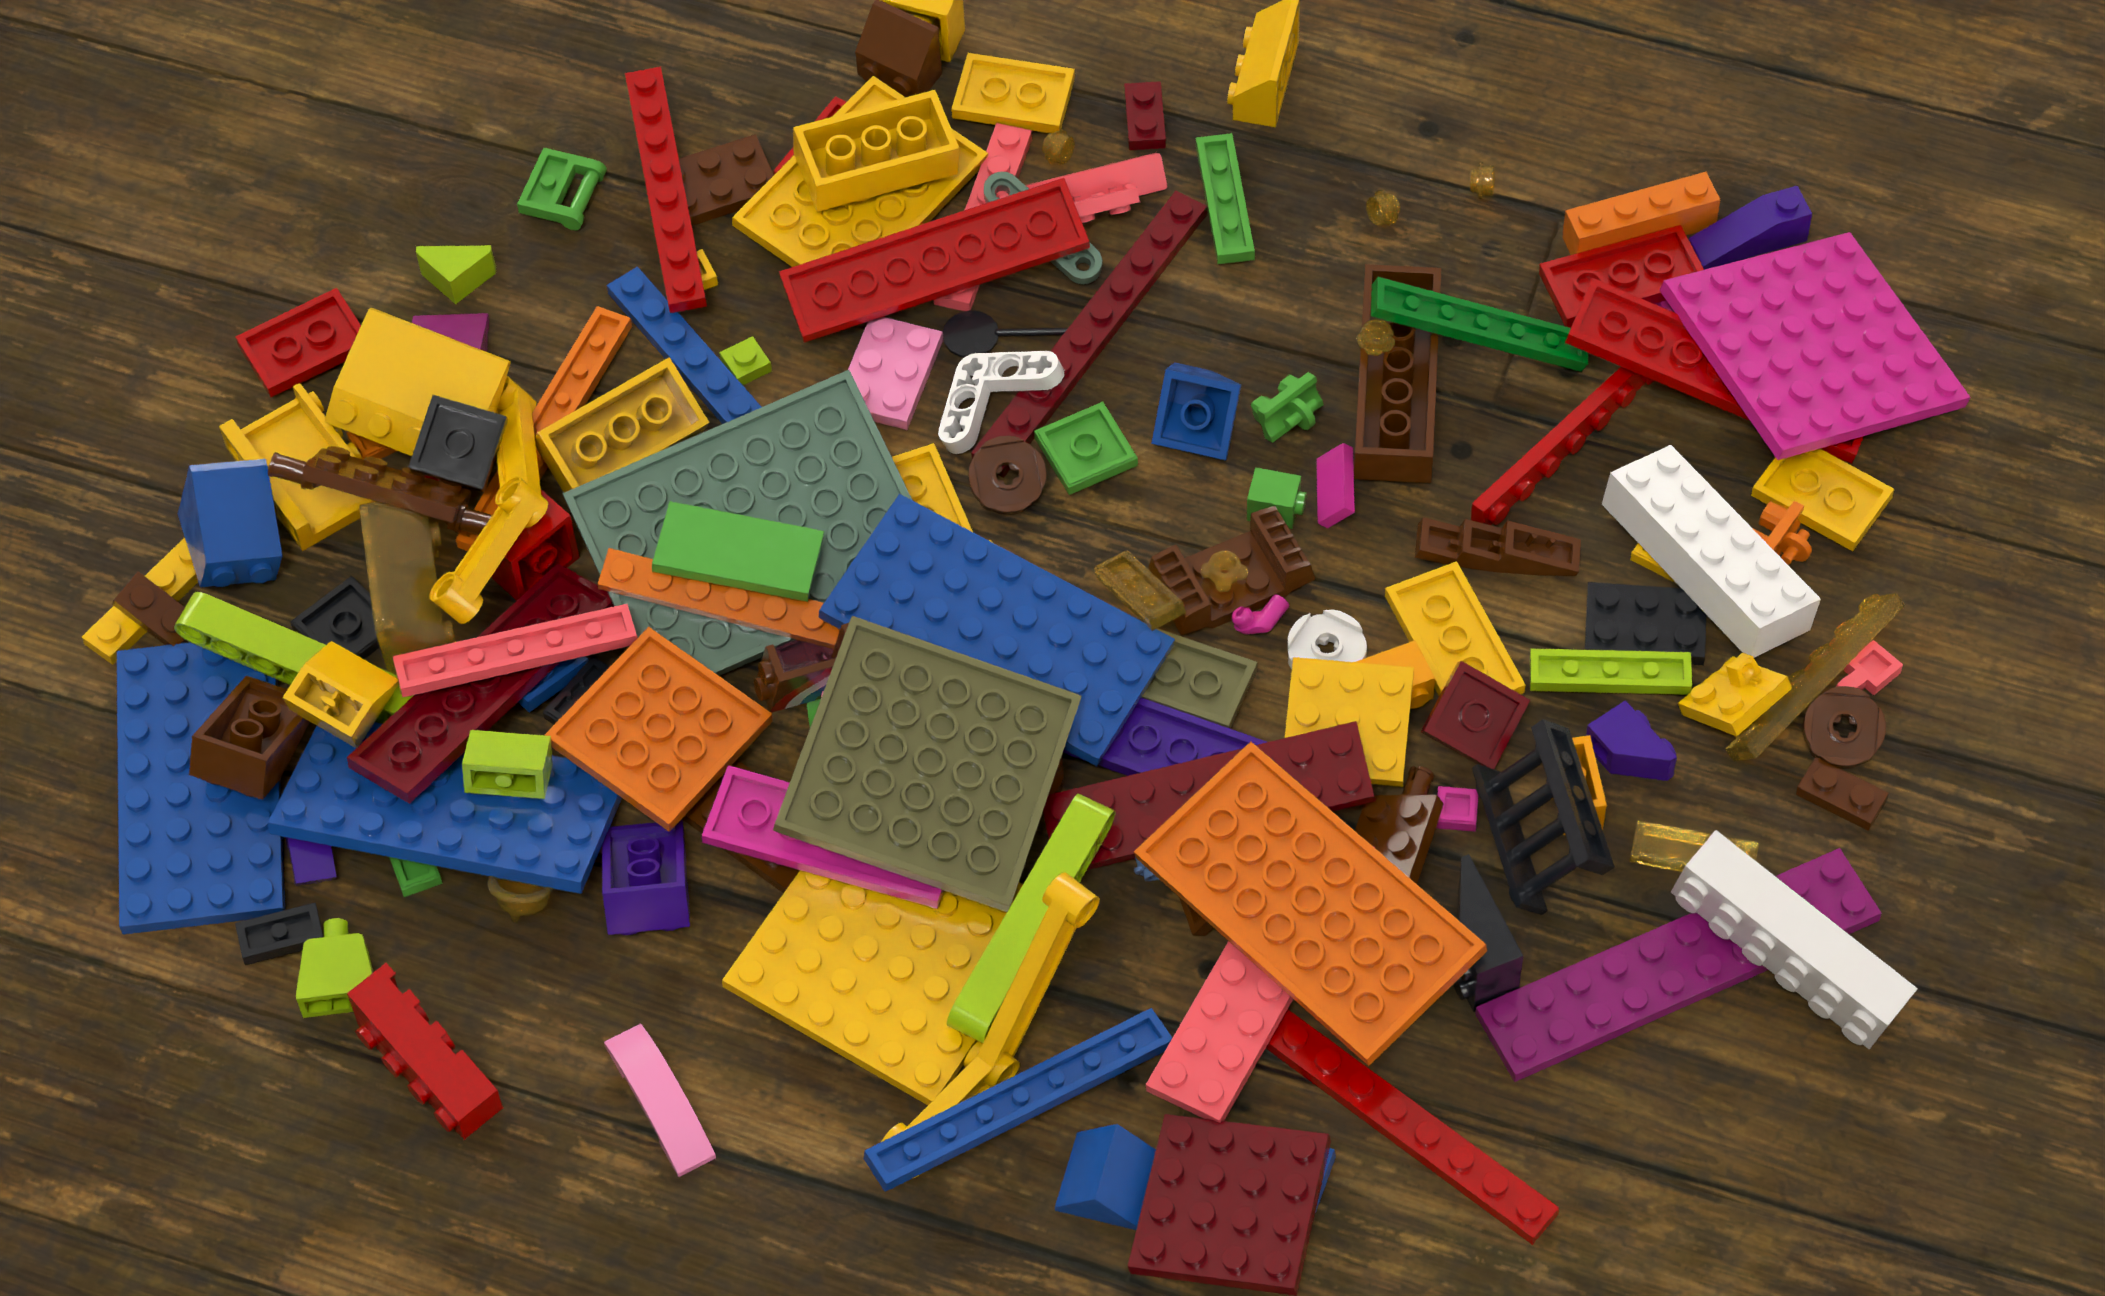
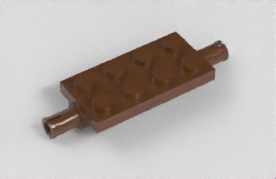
(383, 484)
(1403, 823)

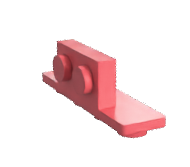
(1113, 185)

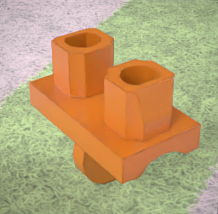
(1784, 525)

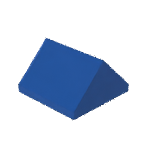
(1106, 1176)

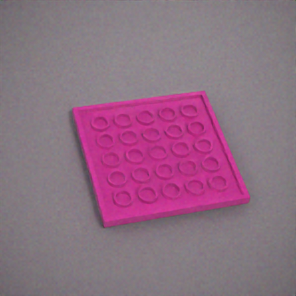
(1814, 345)

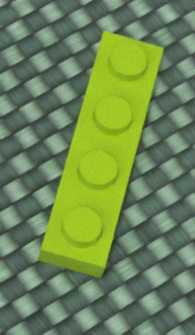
(1610, 671)

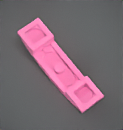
(661, 1099)

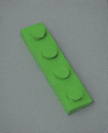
(1225, 199)

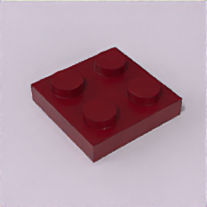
(1475, 715)

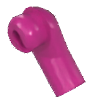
(1260, 621)

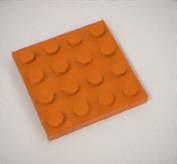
(658, 728)

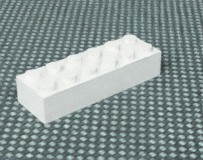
(1710, 551)
(1792, 940)

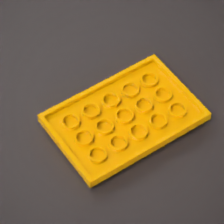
(788, 225)

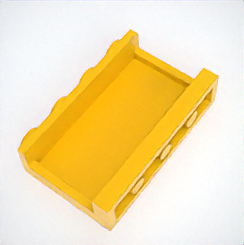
(299, 433)

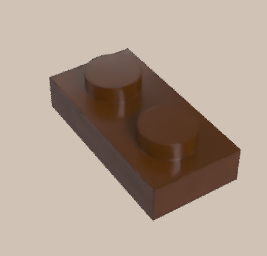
(150, 608)
(1842, 793)

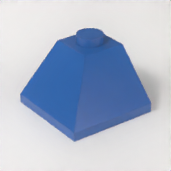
(1196, 411)

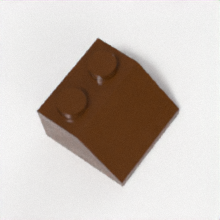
(899, 50)

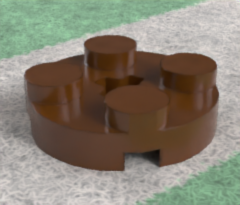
(994, 493)
(1861, 713)

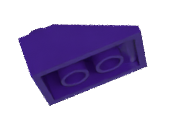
(645, 879)

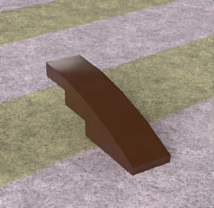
(1507, 549)

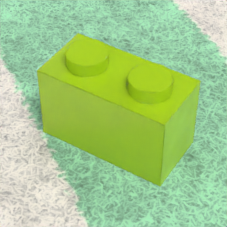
(507, 764)

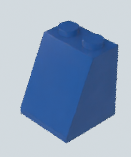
(230, 523)

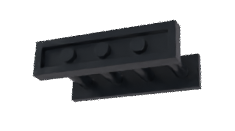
(1575, 818)

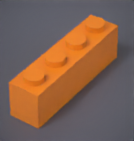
(1681, 202)

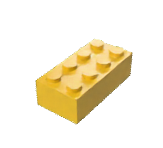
(876, 150)
(621, 427)

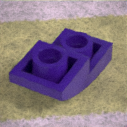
(310, 861)

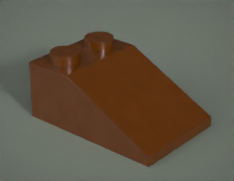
(247, 739)

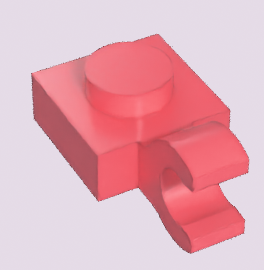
(1871, 669)

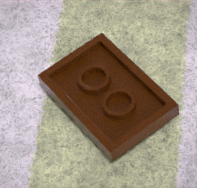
(723, 178)

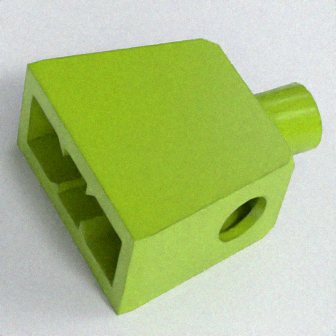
(331, 969)

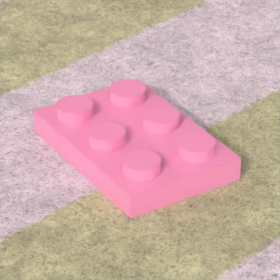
(894, 368)

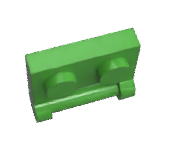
(550, 183)

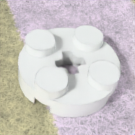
(1324, 628)

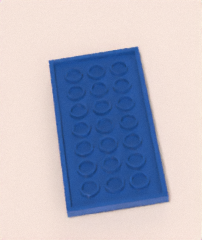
(989, 604)
(499, 836)
(186, 844)

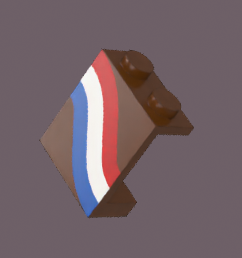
(796, 686)

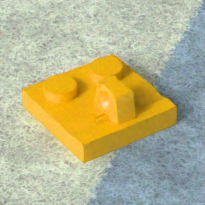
(1735, 695)

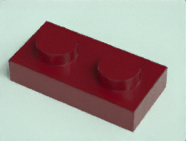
(1145, 115)

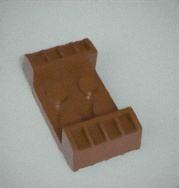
(1273, 566)

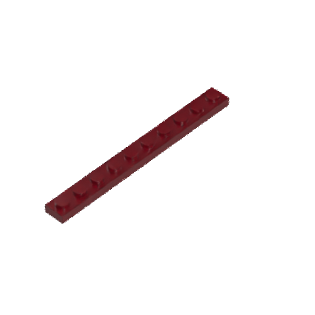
(1103, 316)

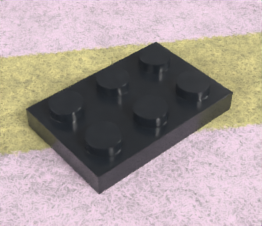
(1644, 620)

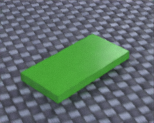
(738, 551)

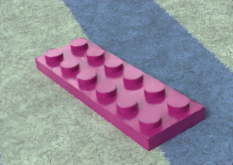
(745, 821)

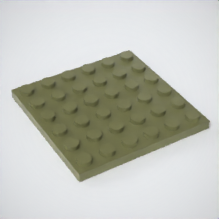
(928, 764)

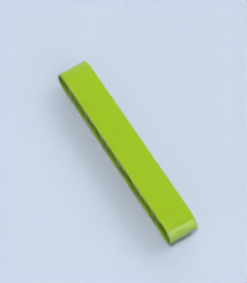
(255, 642)
(1068, 851)

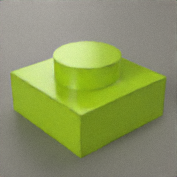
(746, 361)

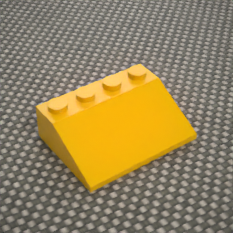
(396, 372)

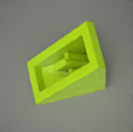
(456, 268)

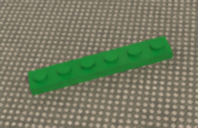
(1475, 323)

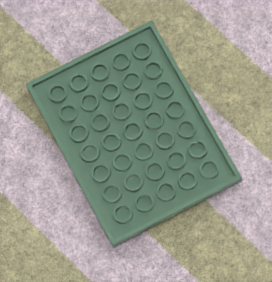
(791, 462)

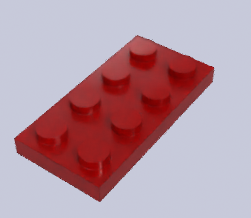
(1630, 265)

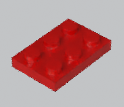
(300, 342)

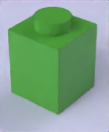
(1279, 490)

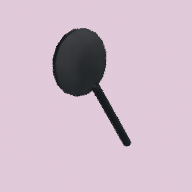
(978, 333)

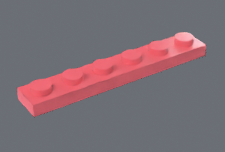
(1005, 154)
(514, 650)

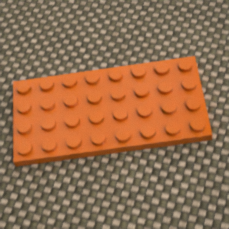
(1310, 903)

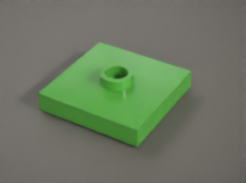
(1086, 448)

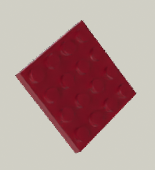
(1230, 1204)

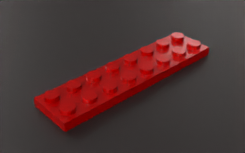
(934, 259)
(1657, 347)

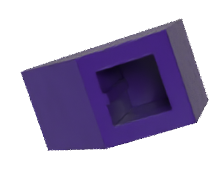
(1629, 745)

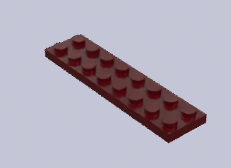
(436, 724)
(1322, 761)

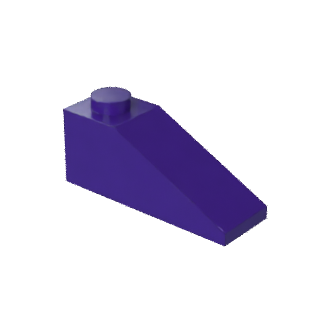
(1755, 229)

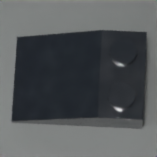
(1501, 965)

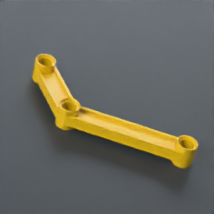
(518, 507)
(993, 1060)

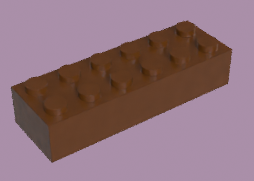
(1397, 391)

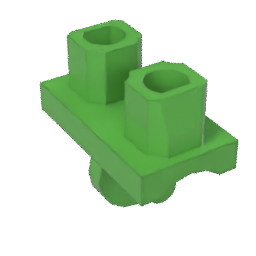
(1289, 408)

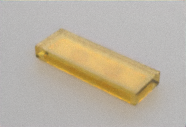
(1139, 590)
(1673, 846)

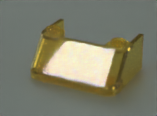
(400, 576)

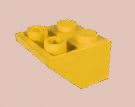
(340, 693)

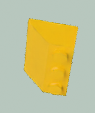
(1266, 64)

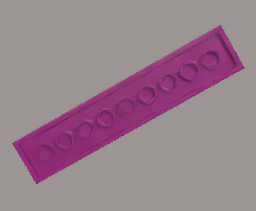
(1650, 976)

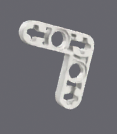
(987, 377)

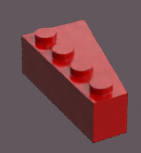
(422, 1054)

